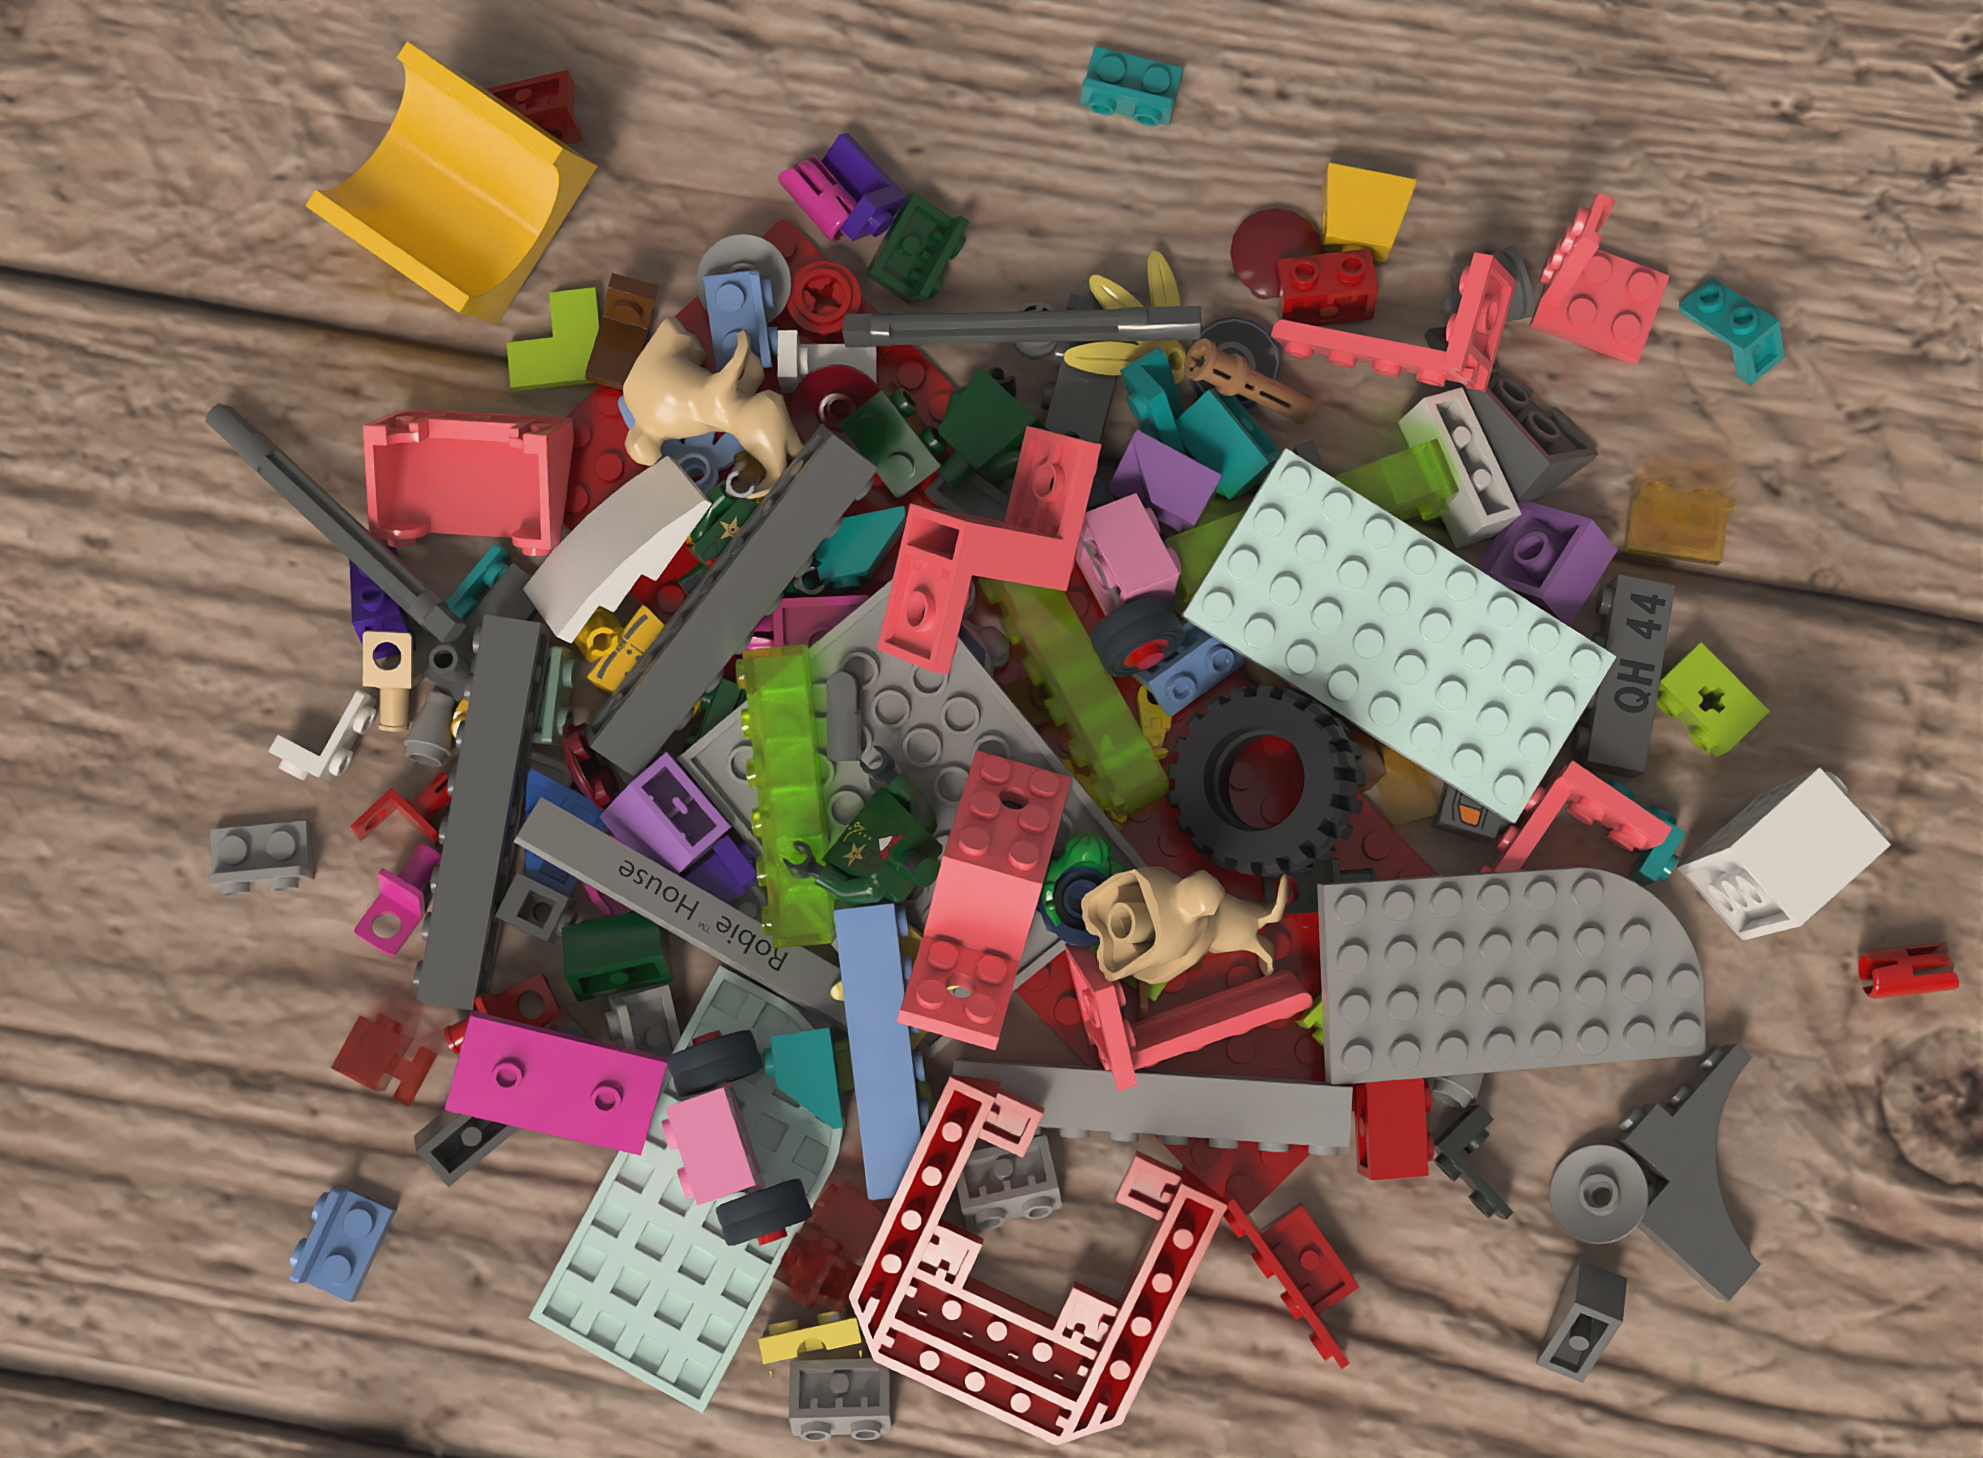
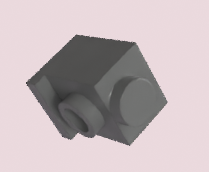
(521, 905)

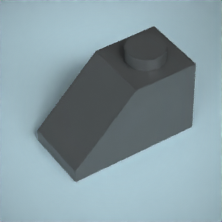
(1583, 1321)

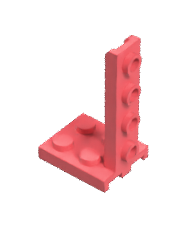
(1597, 295)
(1471, 335)
(1589, 802)
(1179, 1030)

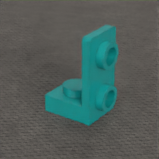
(1740, 324)

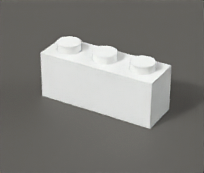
(1484, 498)

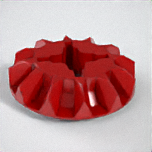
(817, 279)

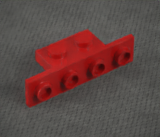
(1303, 1263)

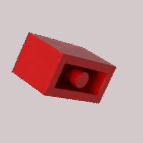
(1392, 1128)

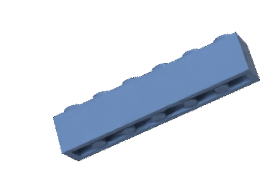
(880, 1046)

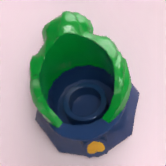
(1068, 879)

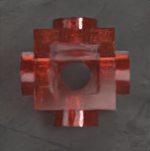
(817, 1272)

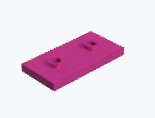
(555, 1083)

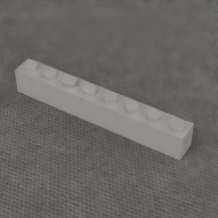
(1178, 1105)

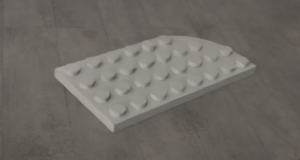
(1502, 974)

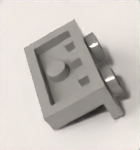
(260, 855)
(1006, 1187)
(839, 1399)

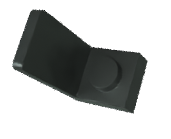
(1468, 1134)

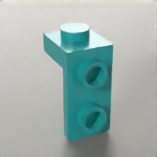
(484, 574)
(1659, 860)

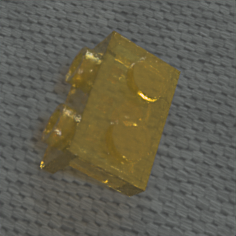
(1677, 523)

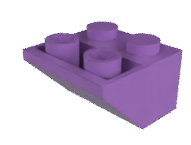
(667, 816)

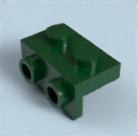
(917, 250)
(896, 439)

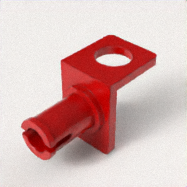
(417, 811)
(507, 1006)

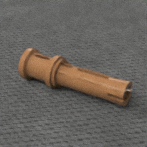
(1234, 376)

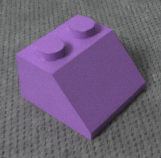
(1549, 558)

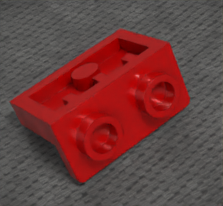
(545, 101)
(1328, 288)

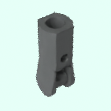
(844, 716)

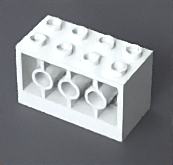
(1785, 855)

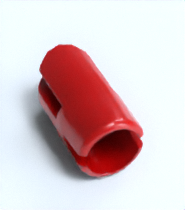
(1907, 970)

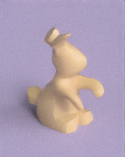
(682, 400)
(1164, 924)

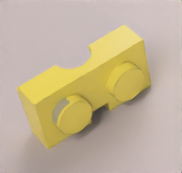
(789, 1339)

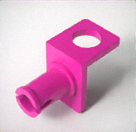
(400, 897)

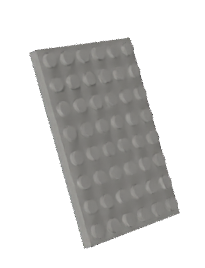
(932, 732)

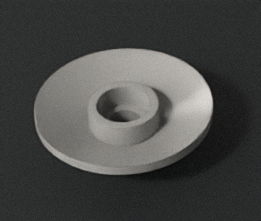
(747, 253)
(1579, 1182)

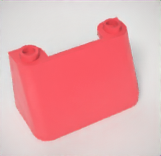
(468, 476)

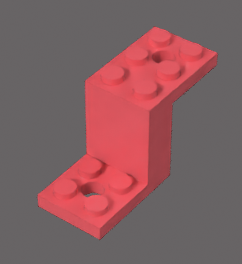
(948, 547)
(984, 899)

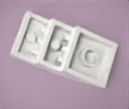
(615, 544)

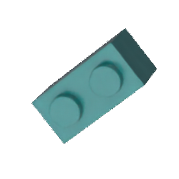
(1227, 441)

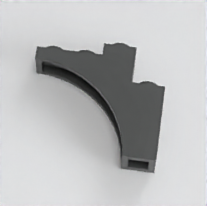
(1680, 1151)

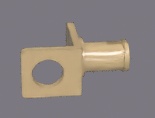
(393, 682)

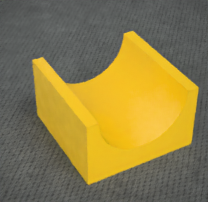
(458, 190)

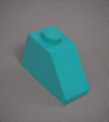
(858, 548)
(808, 1072)

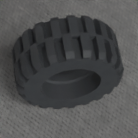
(1205, 772)

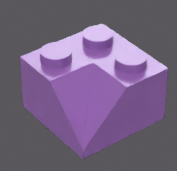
(1166, 482)

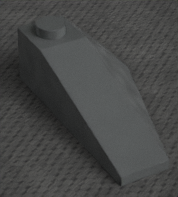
(1527, 443)

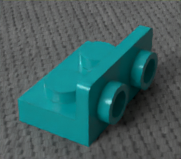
(1131, 86)

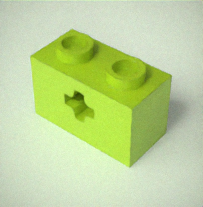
(1732, 709)

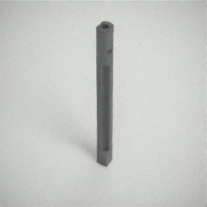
(1023, 326)
(337, 524)

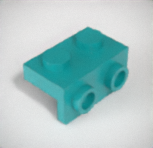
(1154, 397)

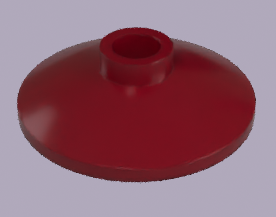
(819, 388)

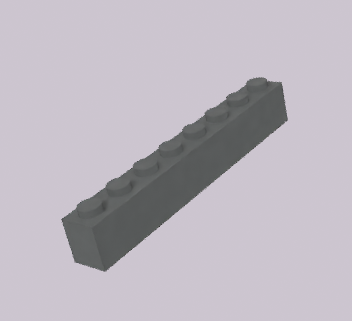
(730, 602)
(483, 811)

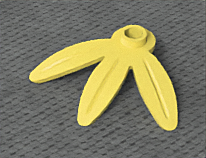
(1112, 356)

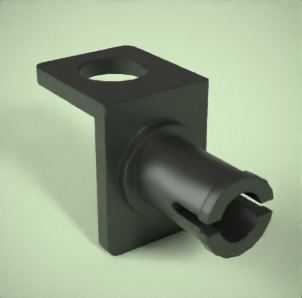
(1306, 884)

